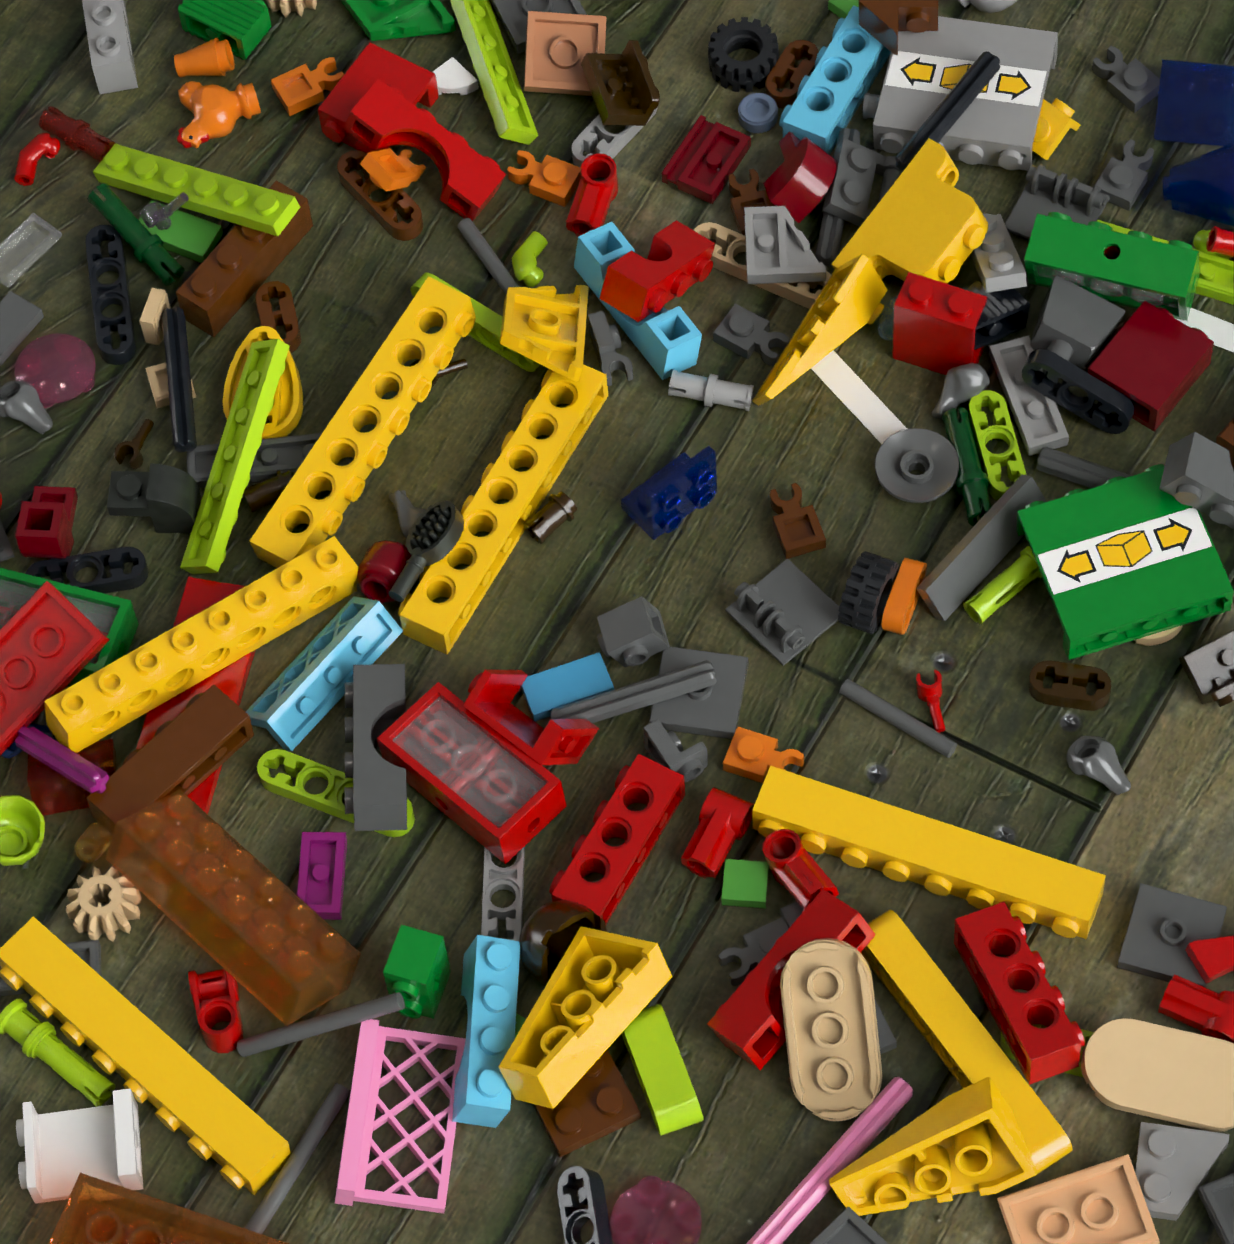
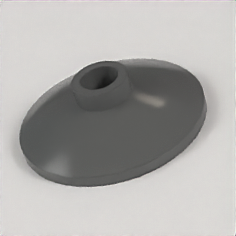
(920, 451)

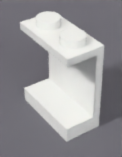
(77, 1141)

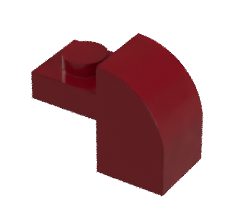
(802, 176)
(47, 523)

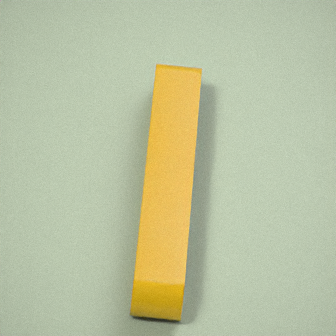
(958, 1033)

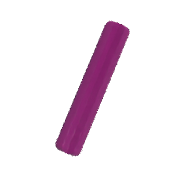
(62, 759)

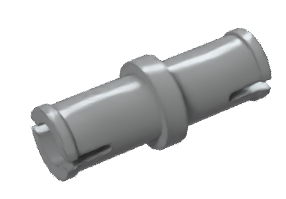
(710, 390)

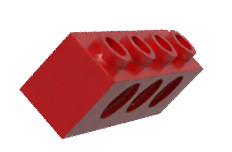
(639, 783)
(1037, 1050)

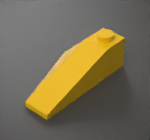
(842, 308)
(949, 1150)

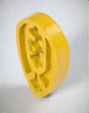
(288, 395)

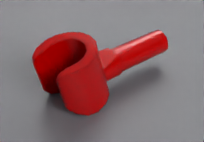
(931, 695)

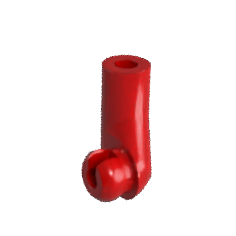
(29, 156)

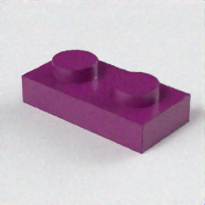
(323, 872)

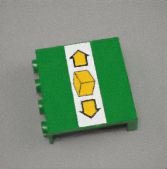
(1124, 562)

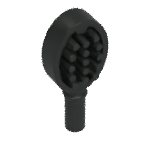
(428, 542)

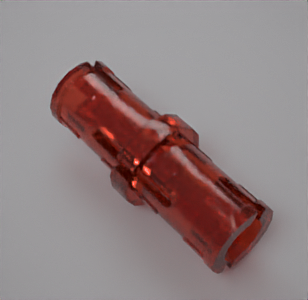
(75, 133)

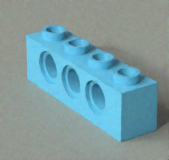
(854, 62)

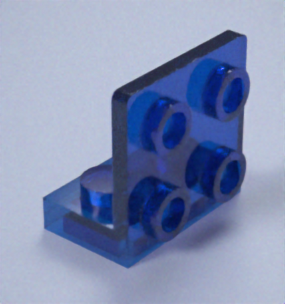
(1195, 103)
(673, 493)

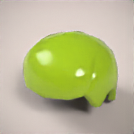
(20, 830)

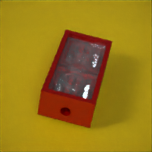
(472, 773)

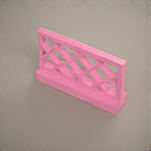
(361, 1117)

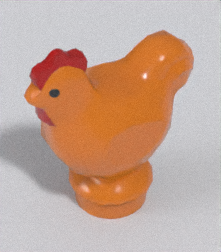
(214, 110)

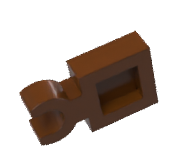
(746, 196)
(796, 526)

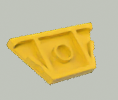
(547, 327)

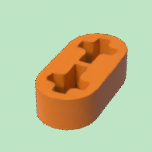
(903, 596)

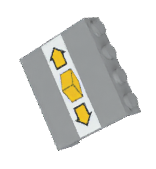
(1000, 120)

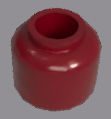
(381, 569)

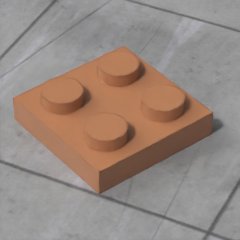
(556, 49)

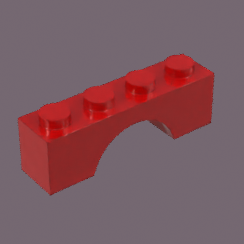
(389, 119)
(753, 1015)

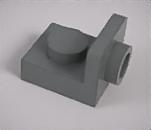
(668, 751)

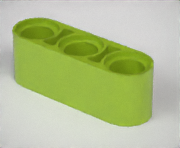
(661, 1071)

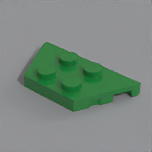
(400, 18)

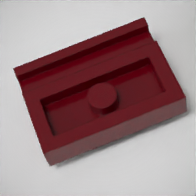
(706, 159)

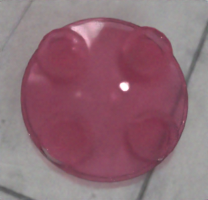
(57, 367)
(656, 1214)

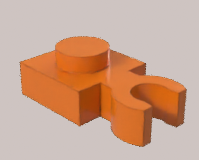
(304, 88)
(390, 170)
(549, 180)
(754, 753)

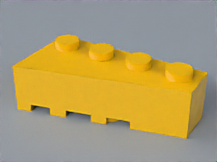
(581, 1013)

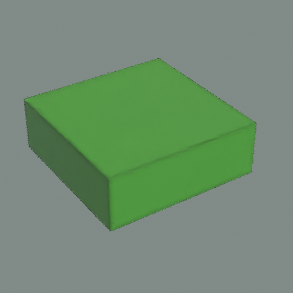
(745, 883)

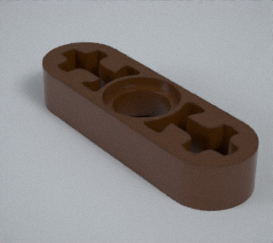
(384, 210)

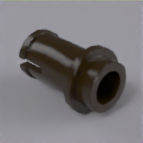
(267, 491)
(551, 516)

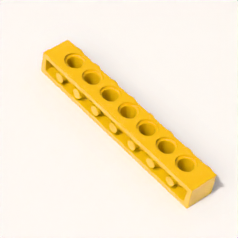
(431, 307)
(442, 623)
(201, 646)

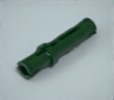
(147, 246)
(971, 480)

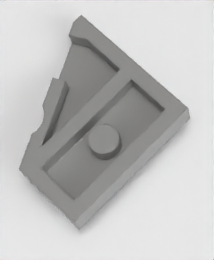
(778, 249)
(1174, 1165)

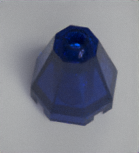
(1204, 186)

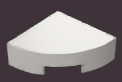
(454, 78)

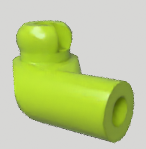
(525, 261)

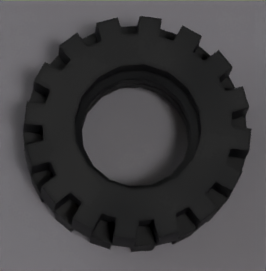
(742, 36)
(867, 592)

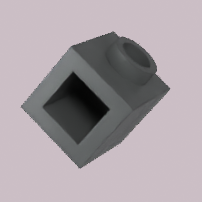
(632, 632)

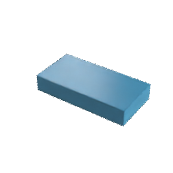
(566, 685)

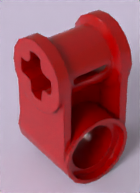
(216, 1000)

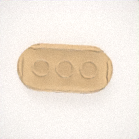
(831, 1029)
(1162, 1073)

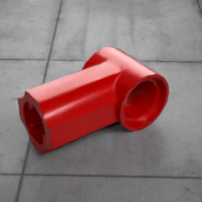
(592, 196)
(720, 824)
(799, 871)
(1200, 1008)

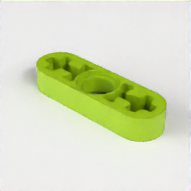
(1001, 429)

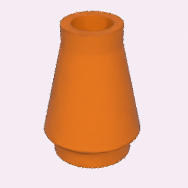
(207, 59)

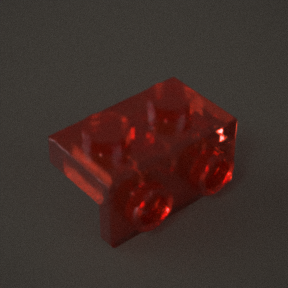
(58, 794)

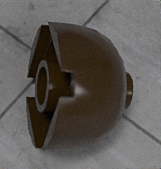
(550, 933)

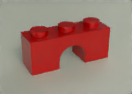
(673, 265)

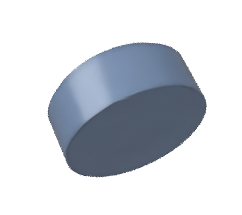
(758, 113)

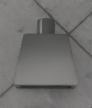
(1075, 323)

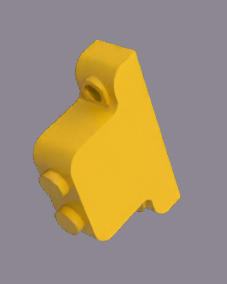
(920, 222)

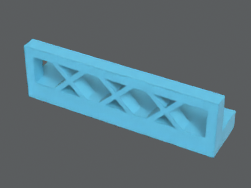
(319, 672)

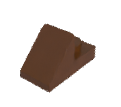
(887, 17)

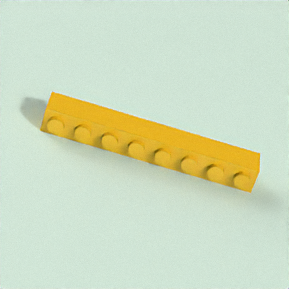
(929, 853)
(144, 1056)

